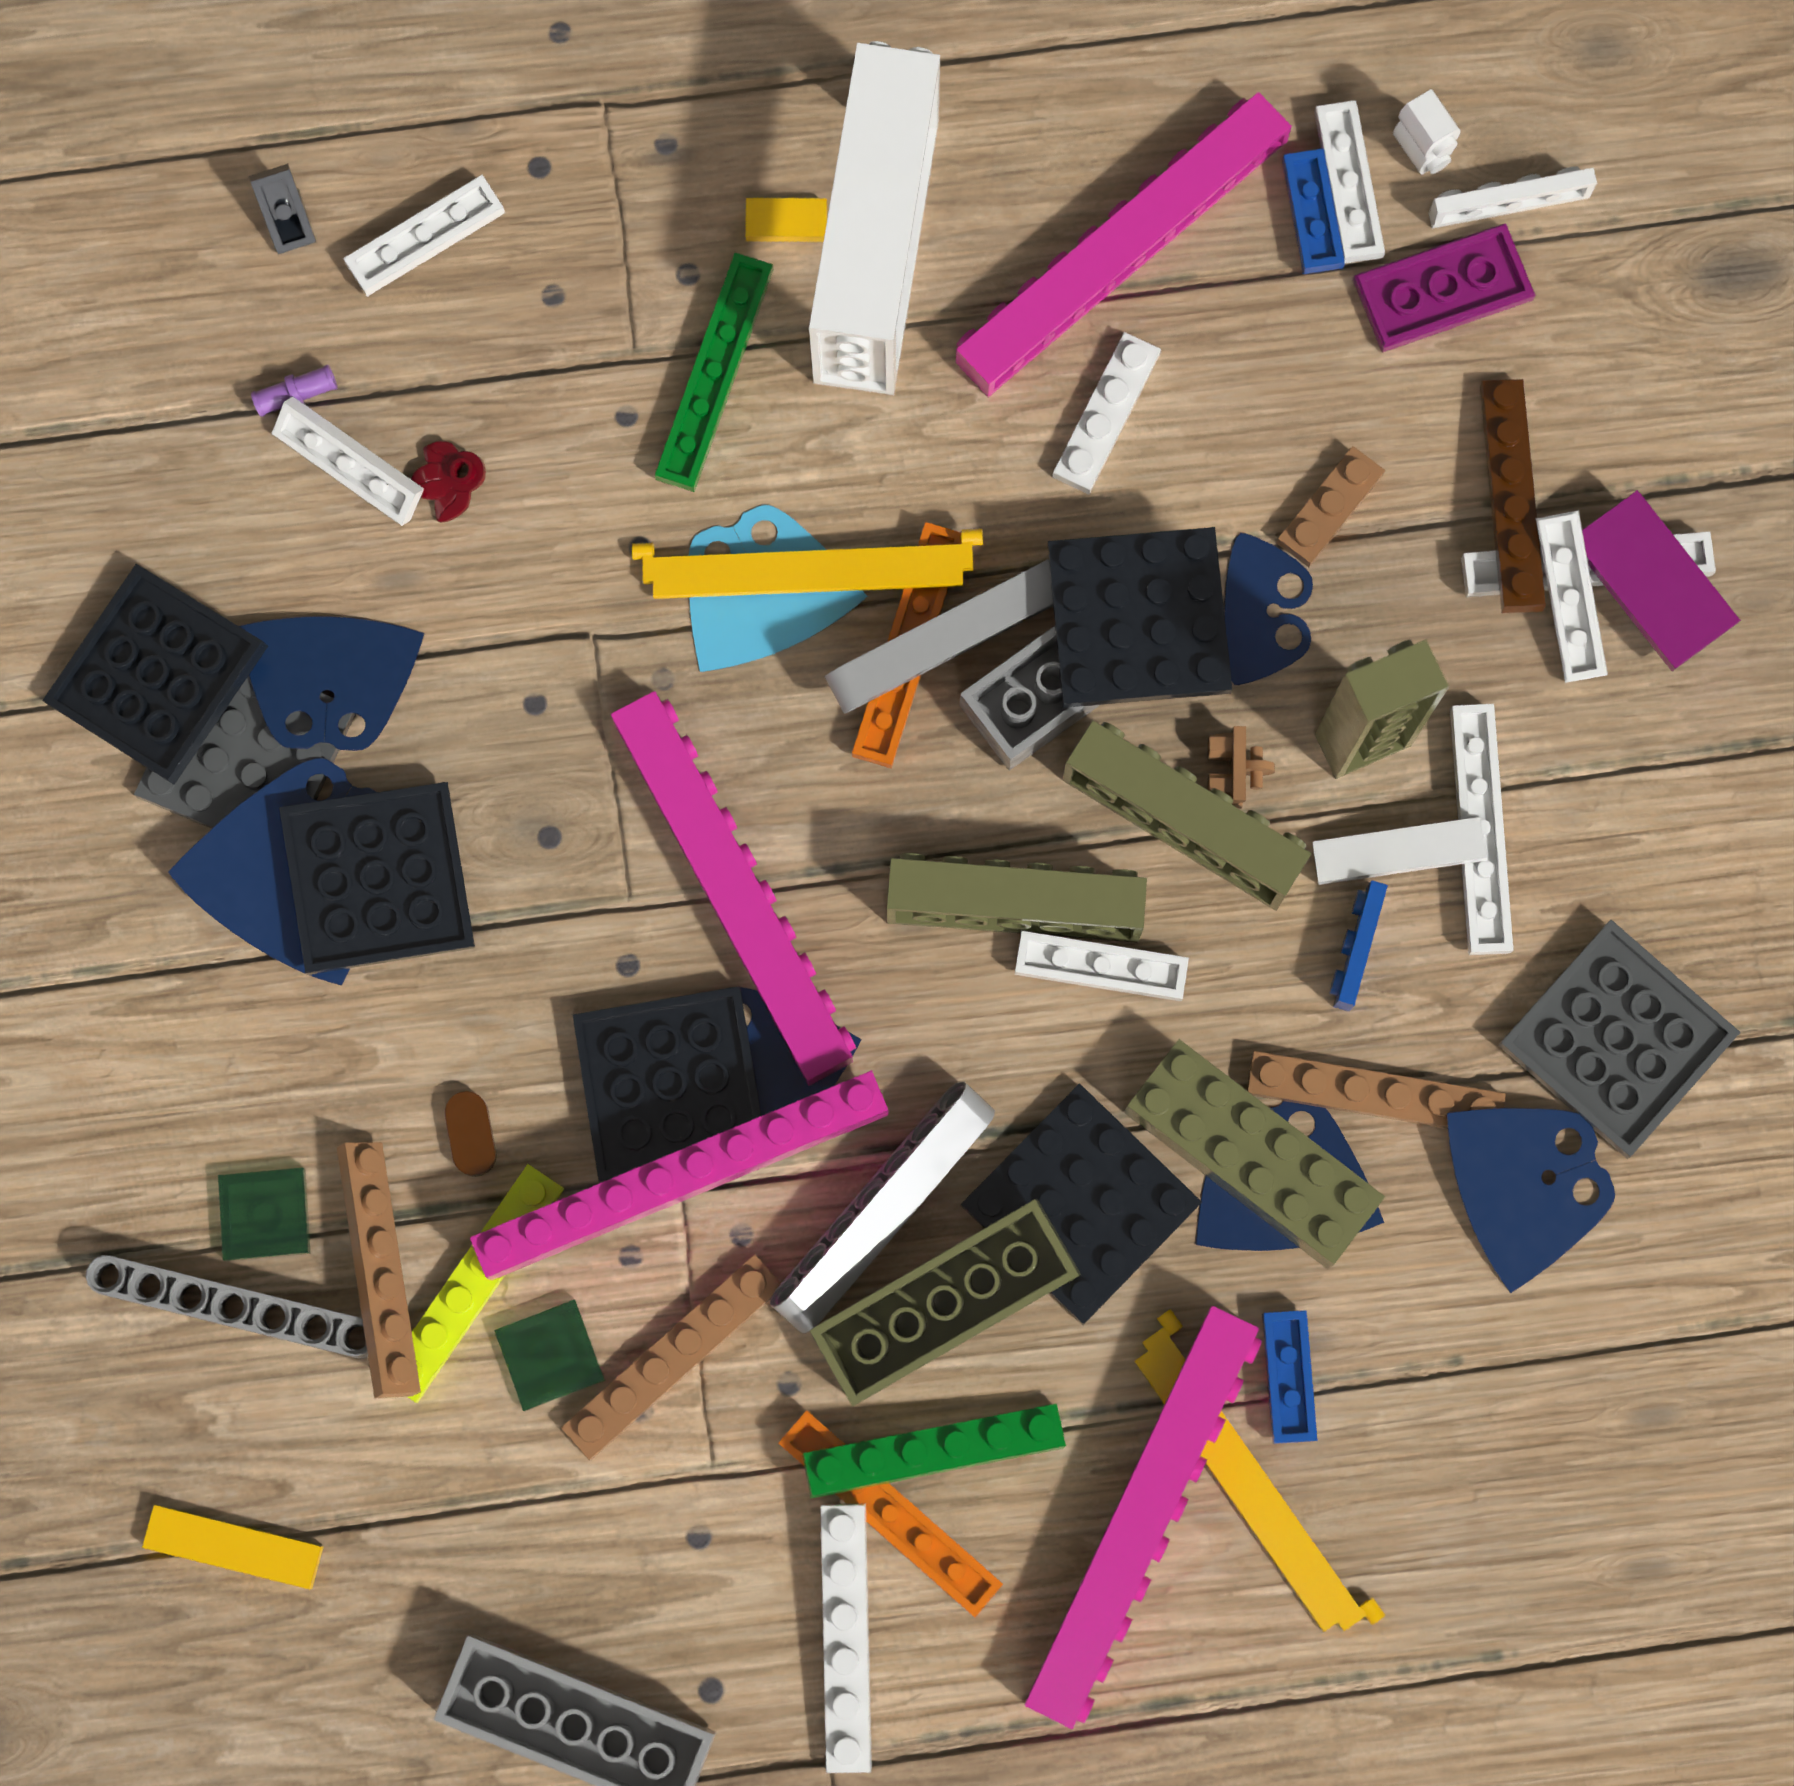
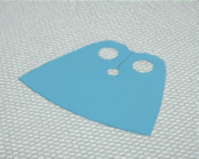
(755, 626)

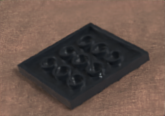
(1139, 617)
(155, 673)
(376, 878)
(664, 1076)
(1099, 1191)

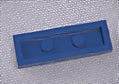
(1313, 211)
(1357, 945)
(1289, 1377)

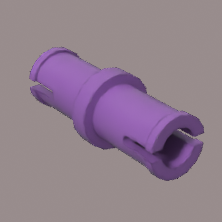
(299, 387)

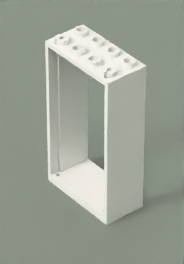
(875, 218)

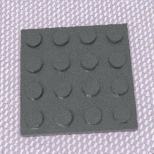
(237, 762)
(1619, 1039)

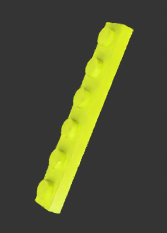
(467, 1287)

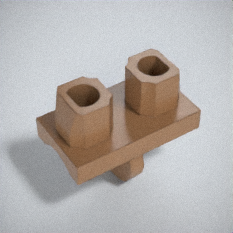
(1233, 748)

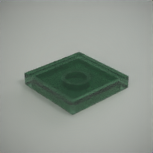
(264, 1214)
(549, 1355)

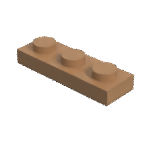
(1330, 506)

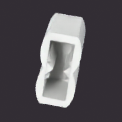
(1427, 133)

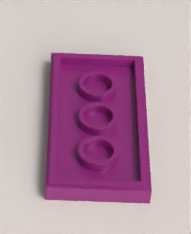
(1443, 287)
(1656, 581)

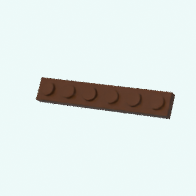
(1512, 496)

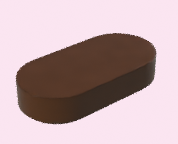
(470, 1134)

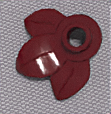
(442, 479)

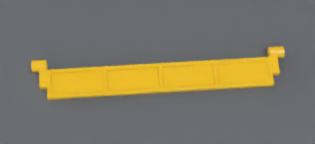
(808, 570)
(1260, 1501)

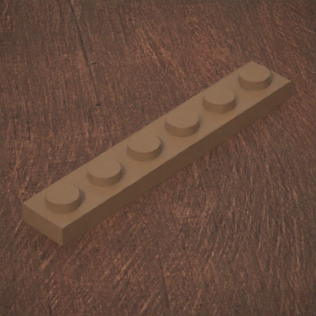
(1363, 1090)
(378, 1270)
(671, 1357)

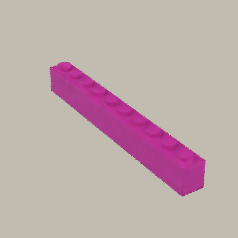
(1122, 243)
(732, 888)
(679, 1176)
(1141, 1518)

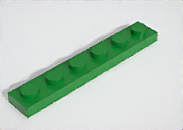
(714, 372)
(933, 1450)

